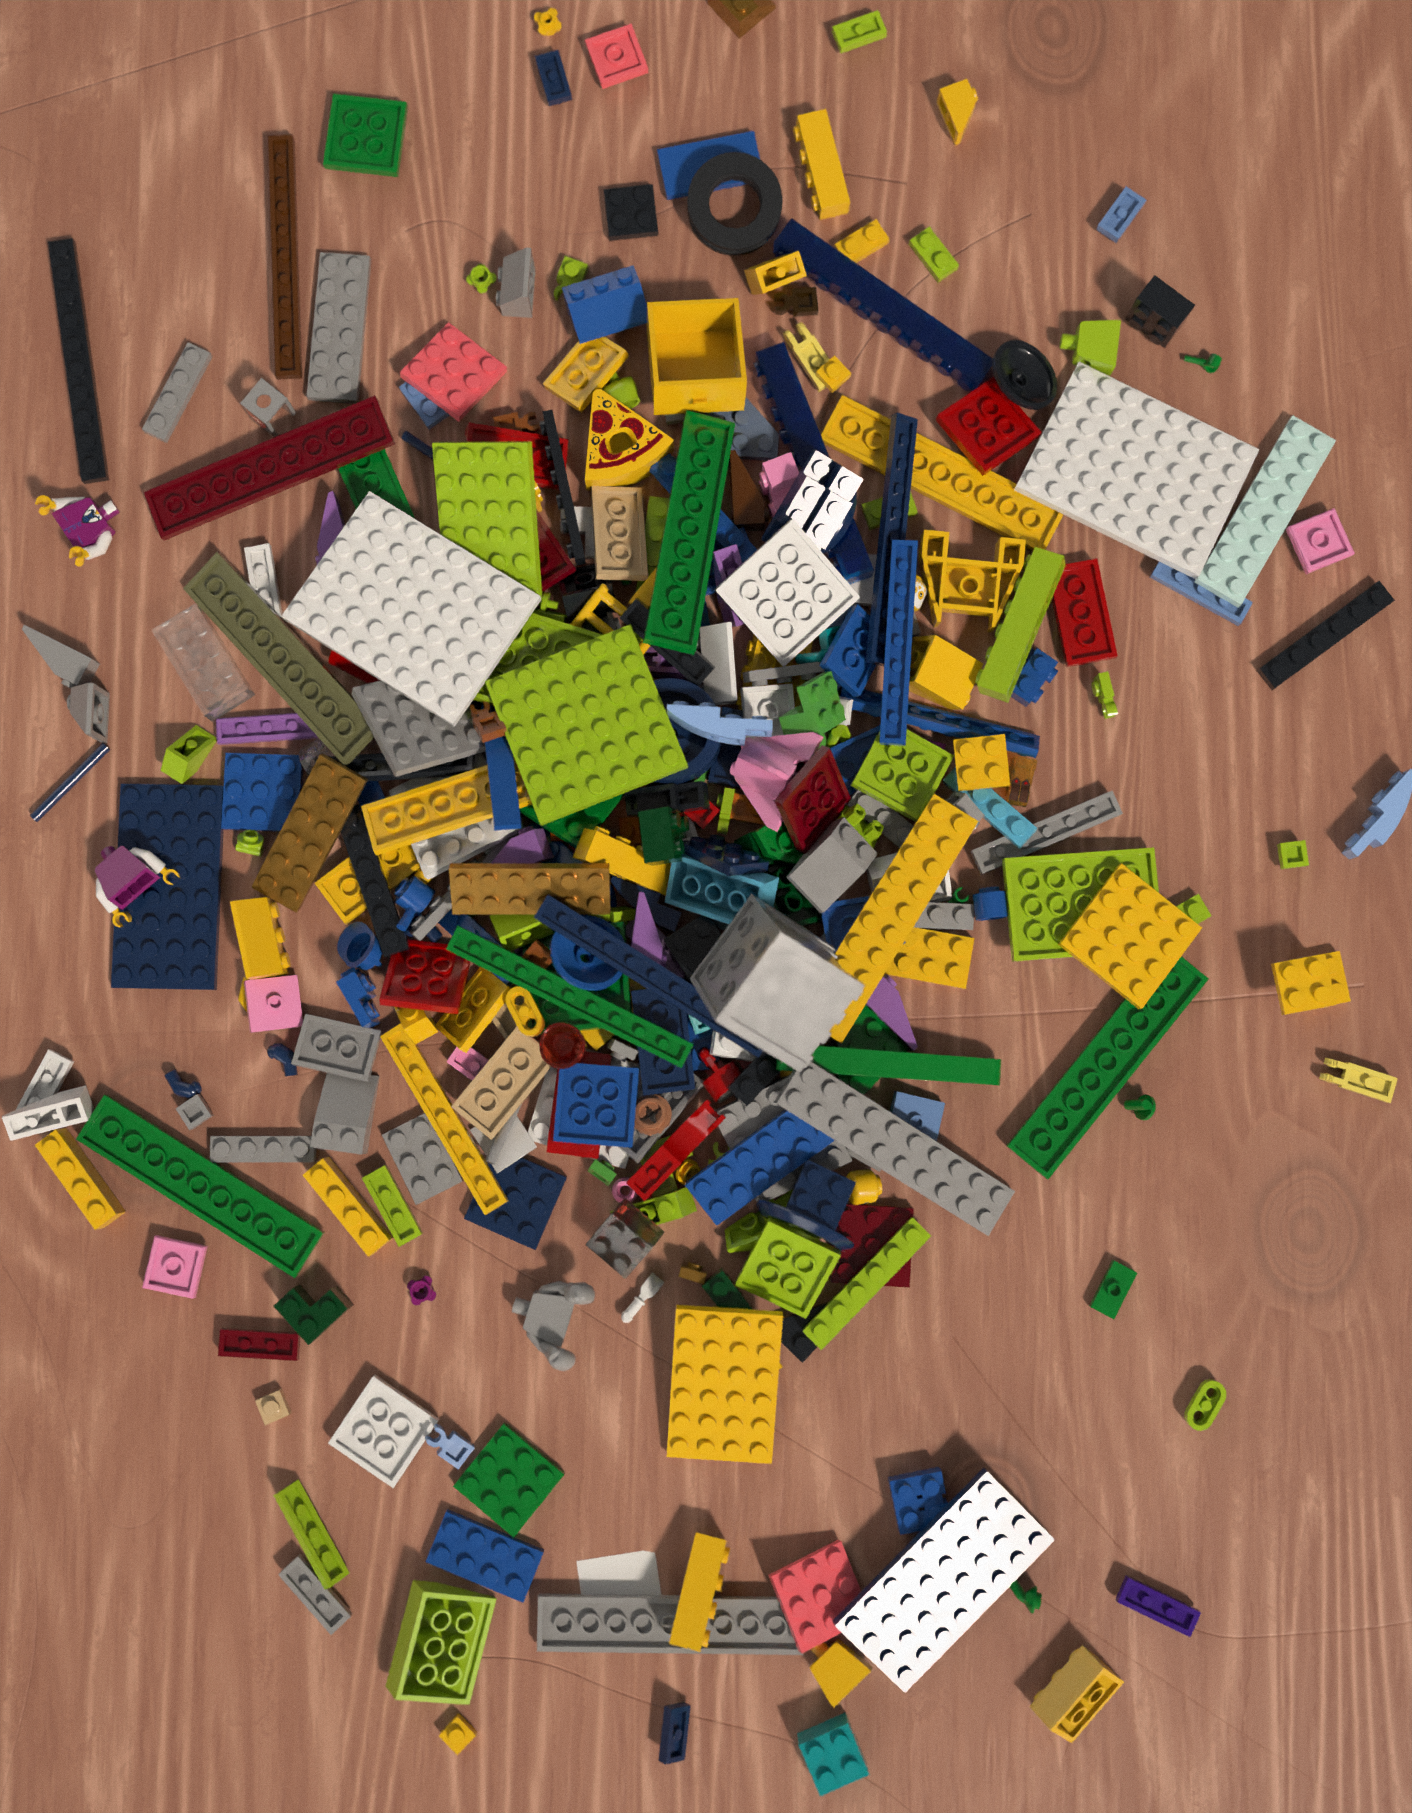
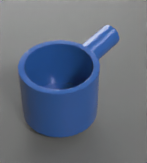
(413, 897)
(990, 904)

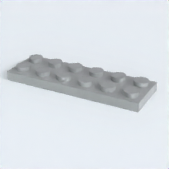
(339, 328)

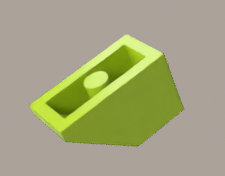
(187, 754)
(518, 930)

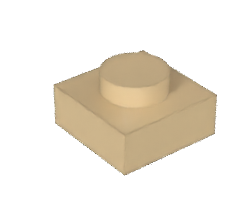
(273, 1406)

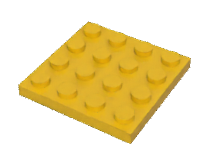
(1130, 936)

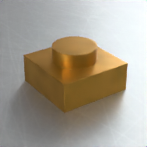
(693, 1272)

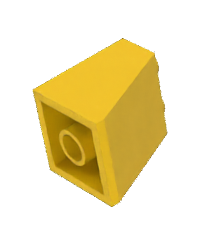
(942, 672)

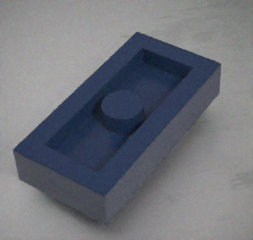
(553, 78)
(674, 1733)

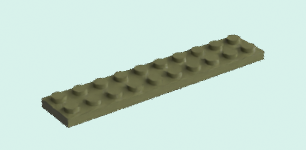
(280, 657)

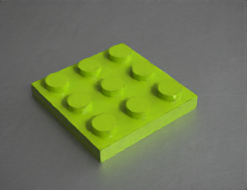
(903, 774)
(788, 1267)

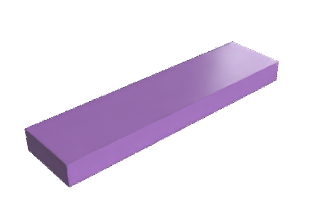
(262, 729)

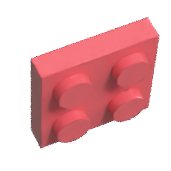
(616, 56)

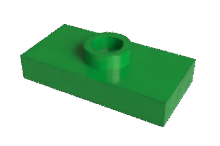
(1113, 1289)

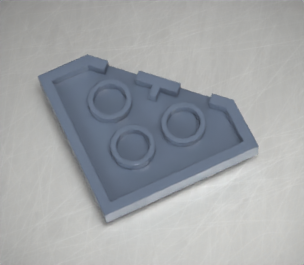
(752, 435)

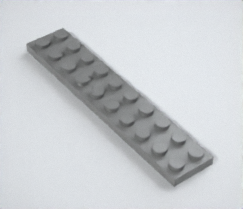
(895, 1146)
(647, 1621)

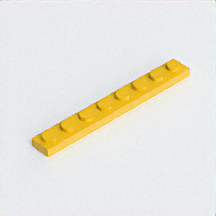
(444, 1119)

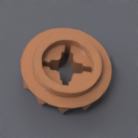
(654, 1103)

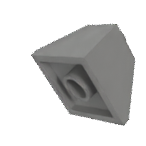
(90, 710)

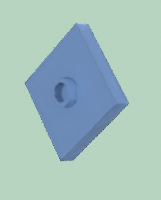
(918, 1112)

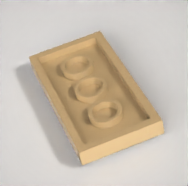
(619, 533)
(502, 1084)

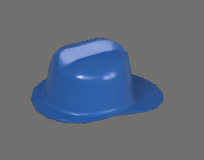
(359, 947)

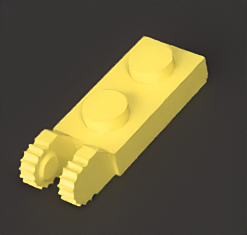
(808, 353)
(1361, 1080)

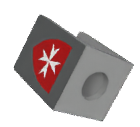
(262, 416)

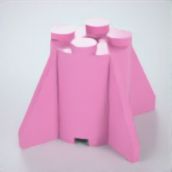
(768, 767)

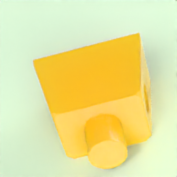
(838, 1669)

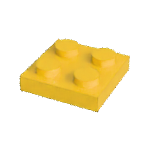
(981, 762)

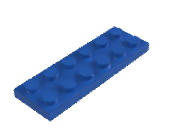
(755, 1165)

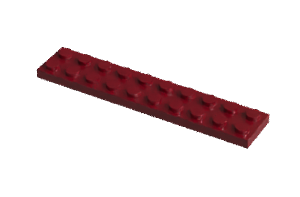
(269, 468)

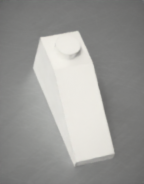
(49, 1113)

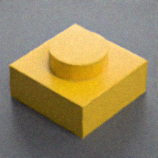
(833, 374)
(458, 1734)

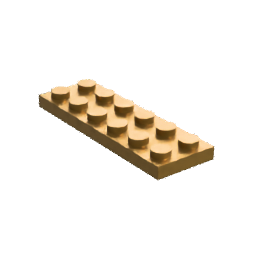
(309, 832)
(524, 886)

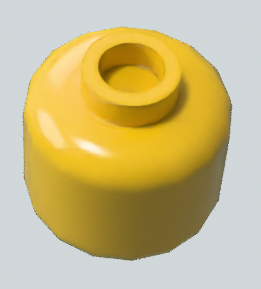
(867, 1186)

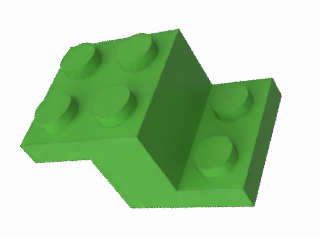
(818, 709)

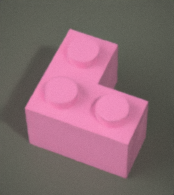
(776, 480)

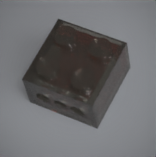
(625, 1238)

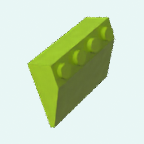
(440, 1644)

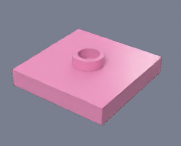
(1320, 541)
(273, 1003)
(174, 1266)

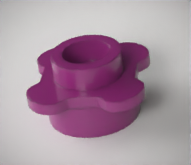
(418, 1297)

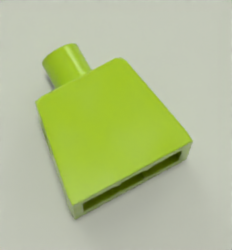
(1094, 344)

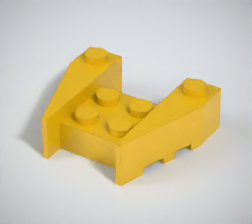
(968, 584)

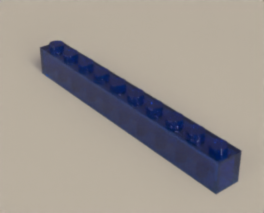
(885, 307)
(802, 436)

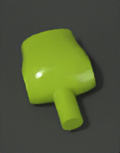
(623, 390)

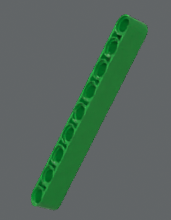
(905, 1065)

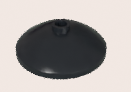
(1024, 375)

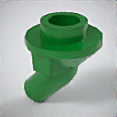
(1030, 1598)

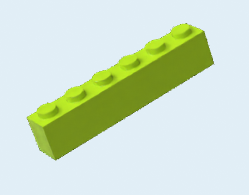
(1021, 624)

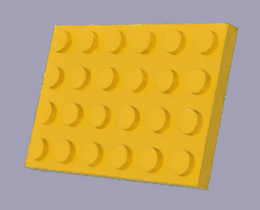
(724, 1384)

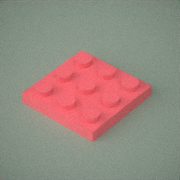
(453, 372)
(814, 1593)

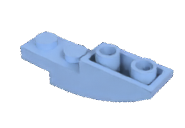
(707, 723)
(1388, 810)

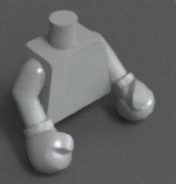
(549, 1318)

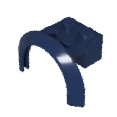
(815, 1203)

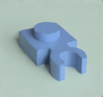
(452, 1448)

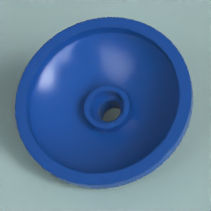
(583, 975)

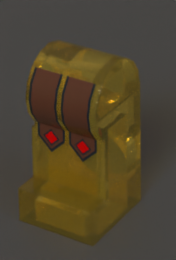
(1021, 777)

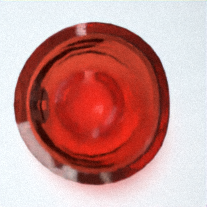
(562, 1045)

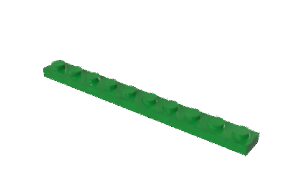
(573, 999)

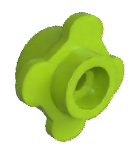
(481, 271)

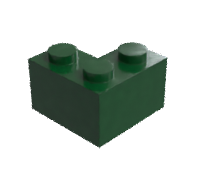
(663, 835)
(724, 1292)
(309, 1317)

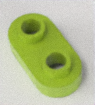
(1206, 1405)

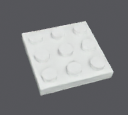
(383, 1431)

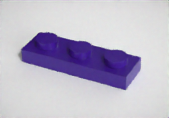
(1158, 1606)

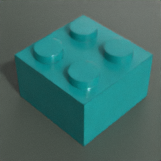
(832, 1754)

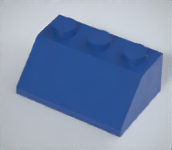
(606, 304)

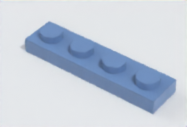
(1188, 588)

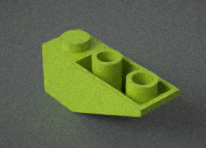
(667, 1206)

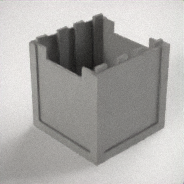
(775, 983)

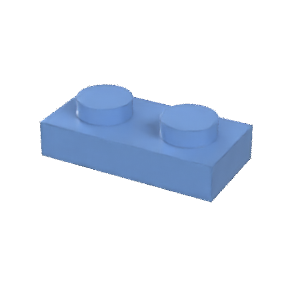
(1121, 214)
(425, 408)

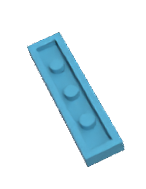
(997, 812)

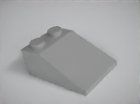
(832, 864)
(345, 1114)

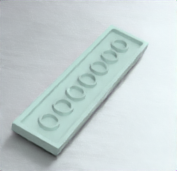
(1265, 511)

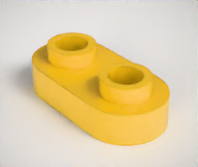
(524, 1013)

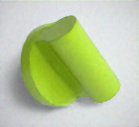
(838, 734)
(250, 843)

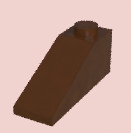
(746, 498)

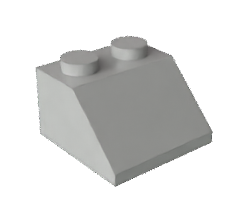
(517, 284)

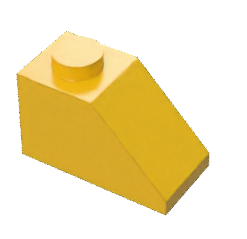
(957, 107)
(775, 273)

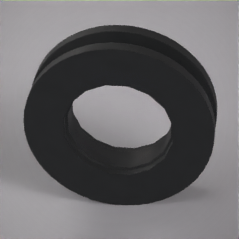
(735, 167)

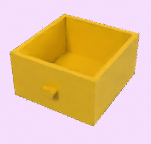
(696, 356)

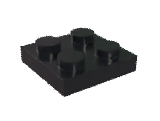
(631, 212)

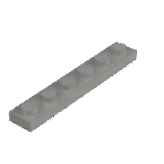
(1049, 831)
(441, 905)

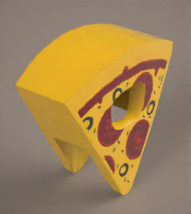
(621, 444)

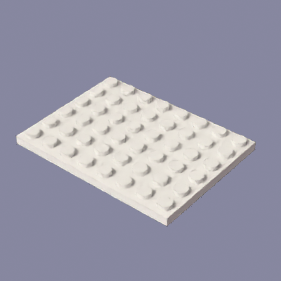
(1137, 470)
(411, 608)

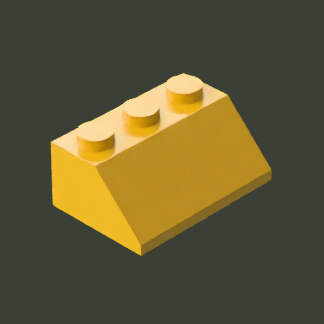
(260, 938)
(1075, 1694)

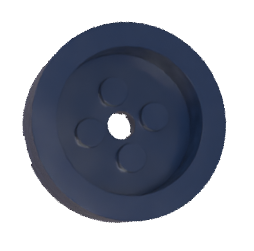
(697, 750)

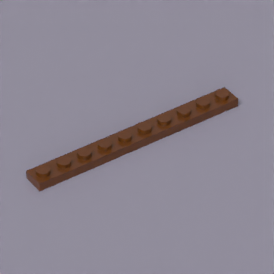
(284, 257)

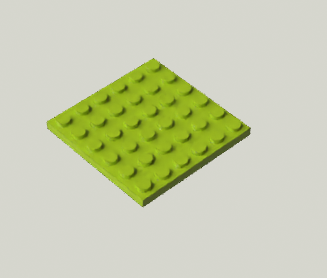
(586, 724)

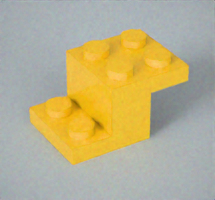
(1310, 982)

